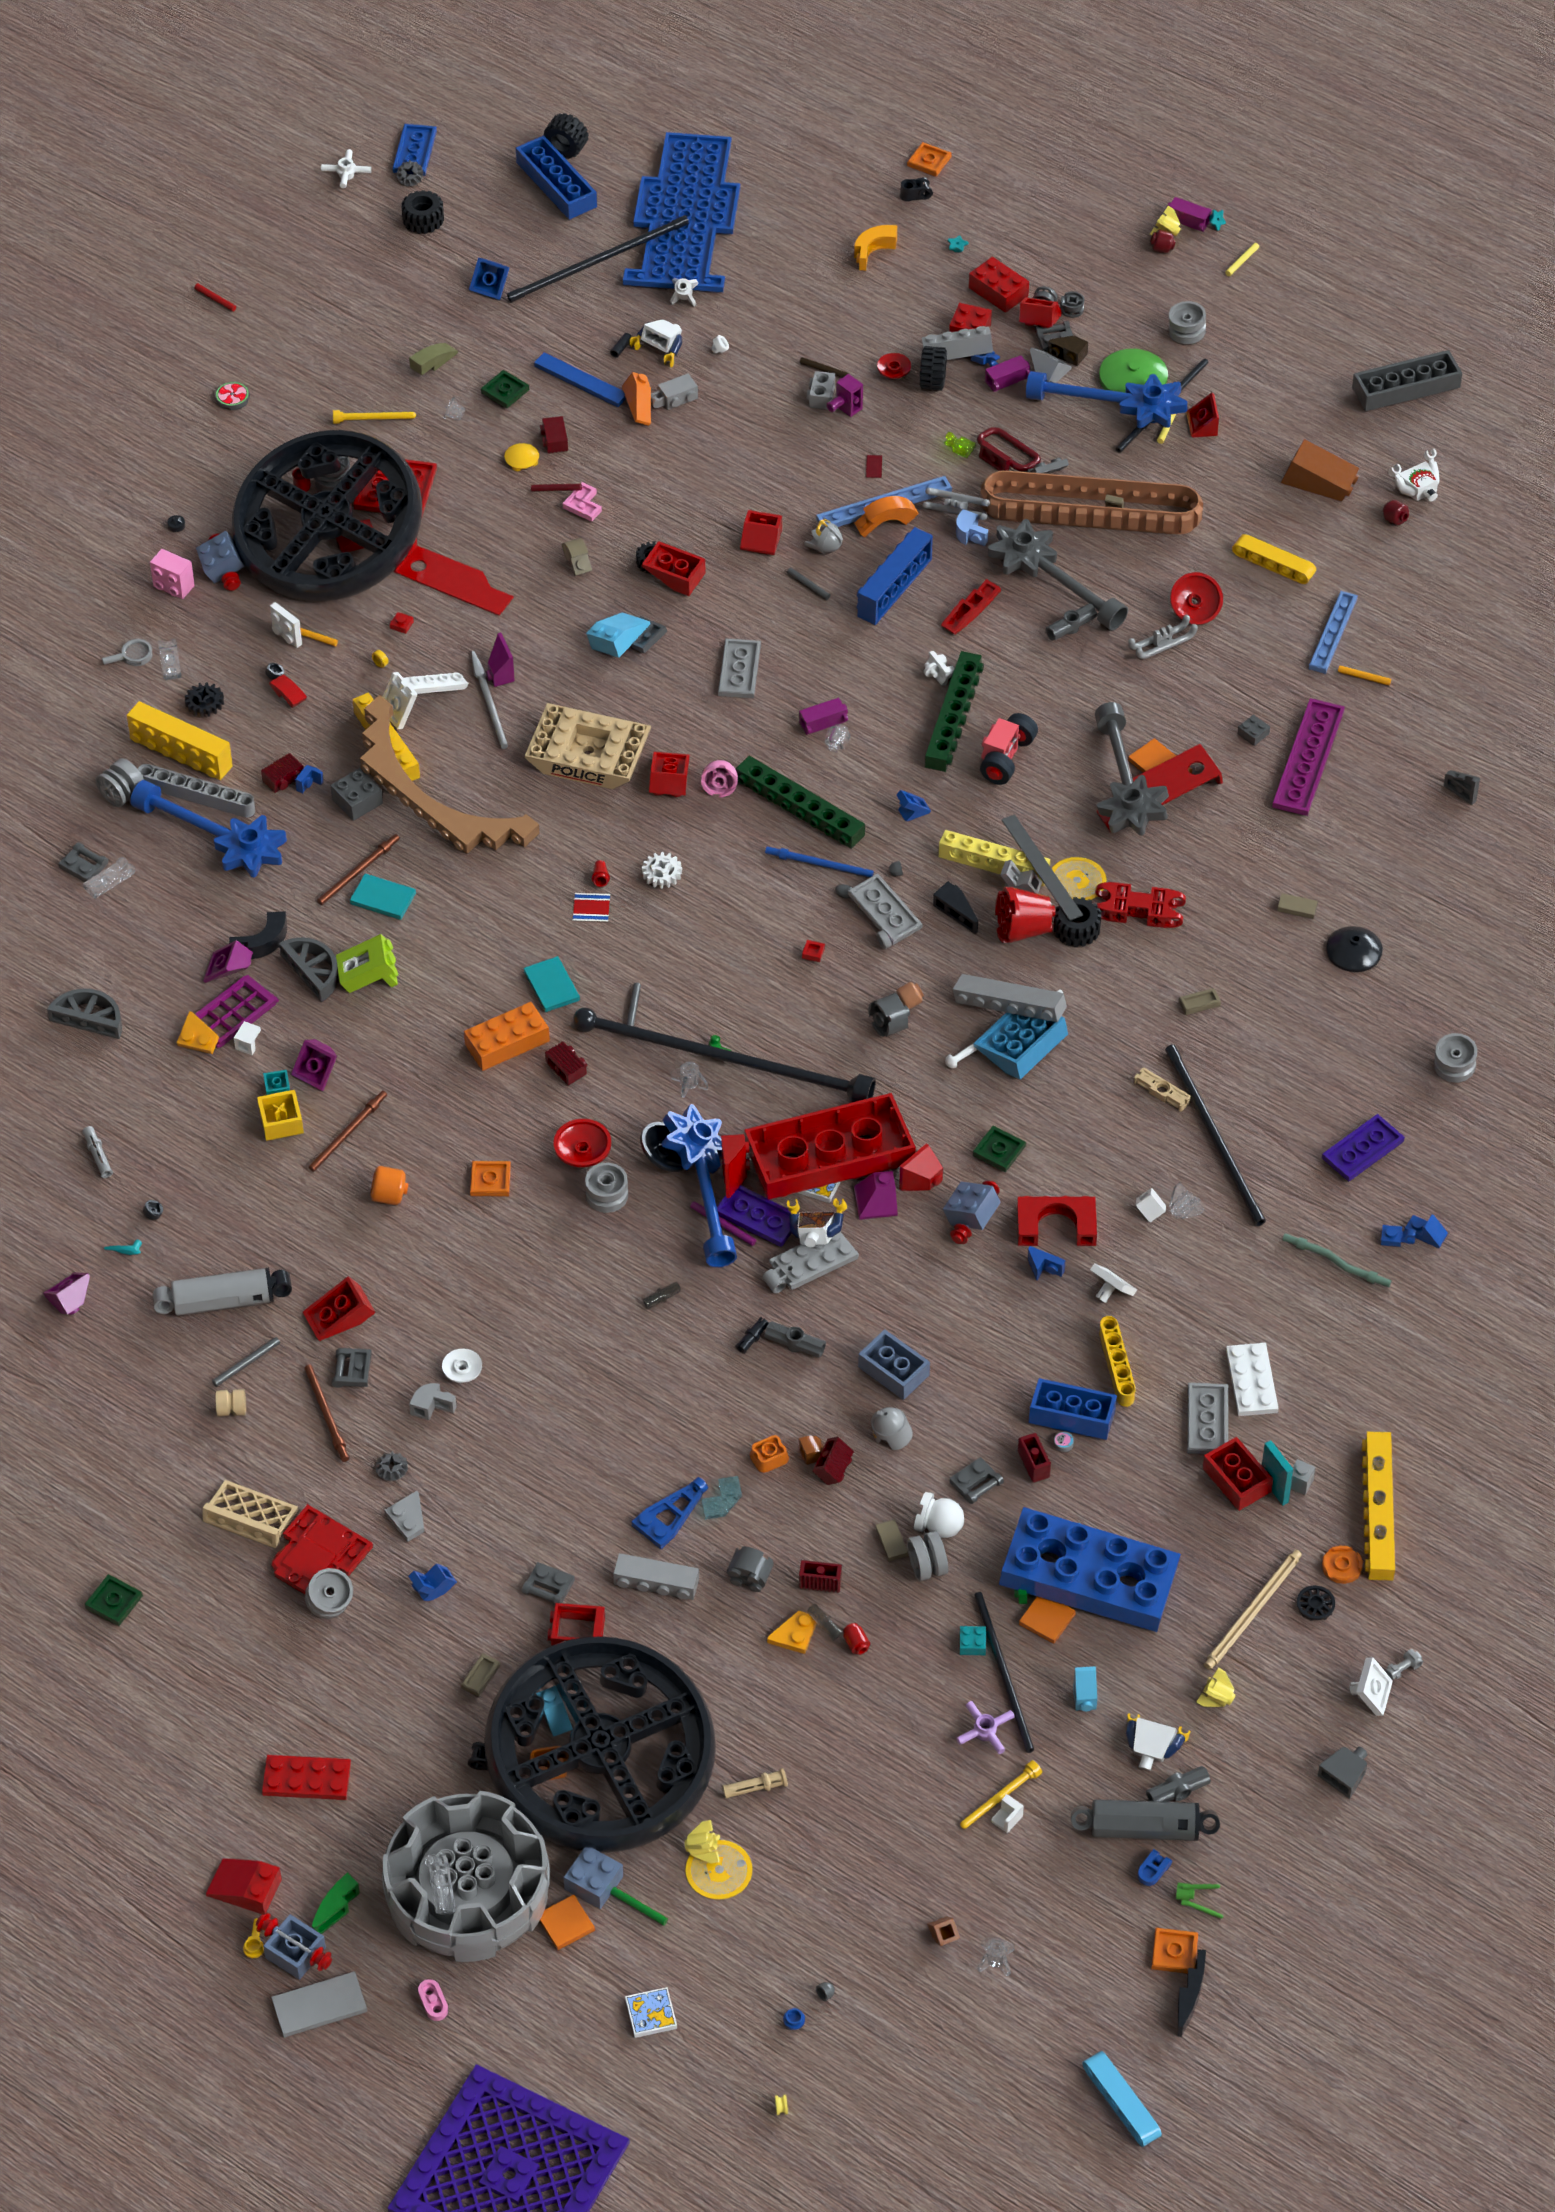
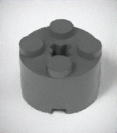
(889, 1015)
(749, 1568)

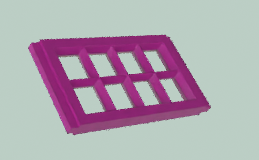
(255, 987)

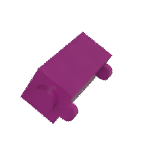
(1191, 214)
(1007, 373)
(823, 716)

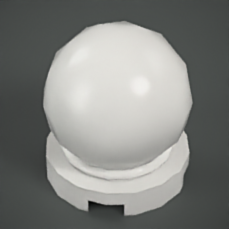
(940, 1516)

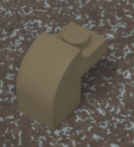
(577, 554)

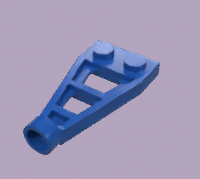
(657, 1531)

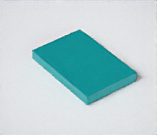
(383, 896)
(551, 984)
(1279, 1470)

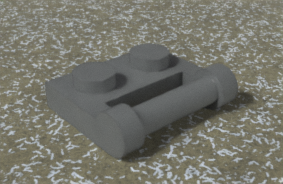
(1044, 339)
(1055, 465)
(81, 868)
(358, 1367)
(974, 1475)
(550, 1579)

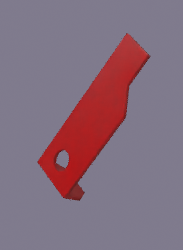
(454, 579)
(1176, 777)

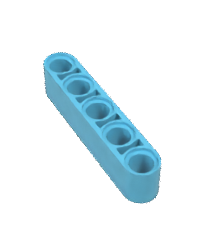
(1122, 2098)

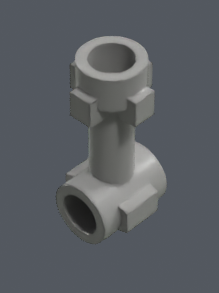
(1411, 1658)

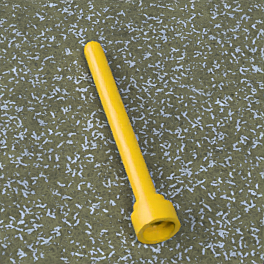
(340, 416)
(1031, 1770)

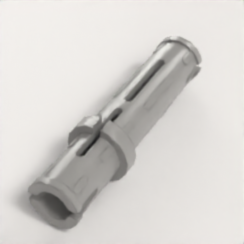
(90, 1136)

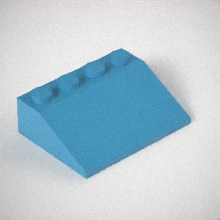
(1020, 1042)

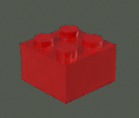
(970, 317)

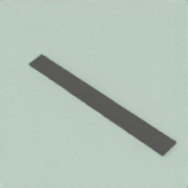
(1042, 867)

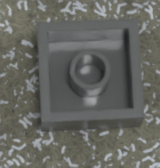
(1253, 730)

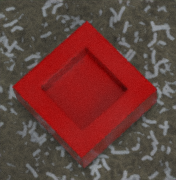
(401, 622)
(813, 951)

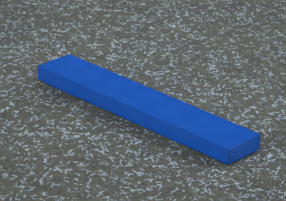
(580, 379)

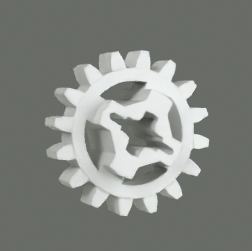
(662, 870)

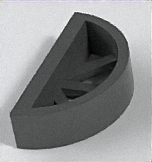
(289, 950)
(60, 1013)

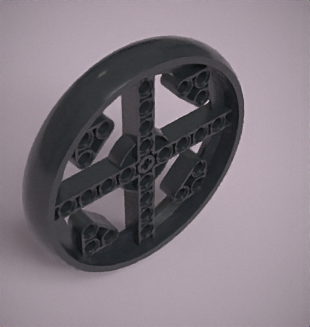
(326, 515)
(600, 1743)

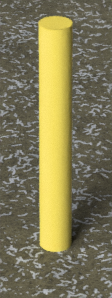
(1242, 259)
(1164, 431)

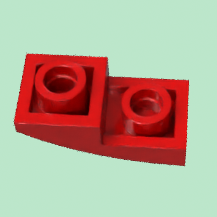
(288, 689)

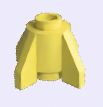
(1168, 223)
(1218, 1691)
(701, 1842)

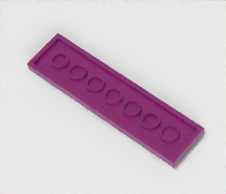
(1308, 757)

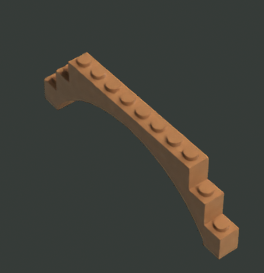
(460, 828)

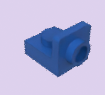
(307, 776)

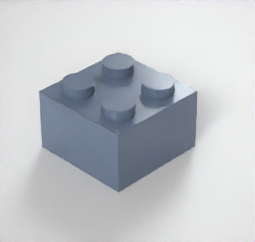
(593, 1877)

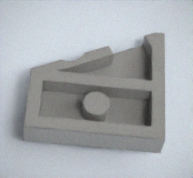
(407, 1516)

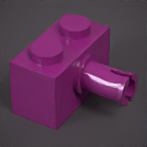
(848, 396)

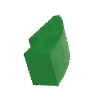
(335, 1903)

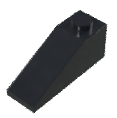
(954, 904)

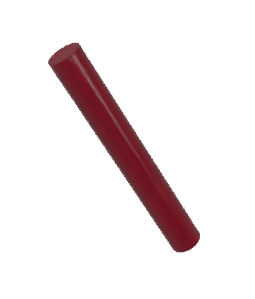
(556, 487)

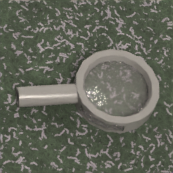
(134, 652)

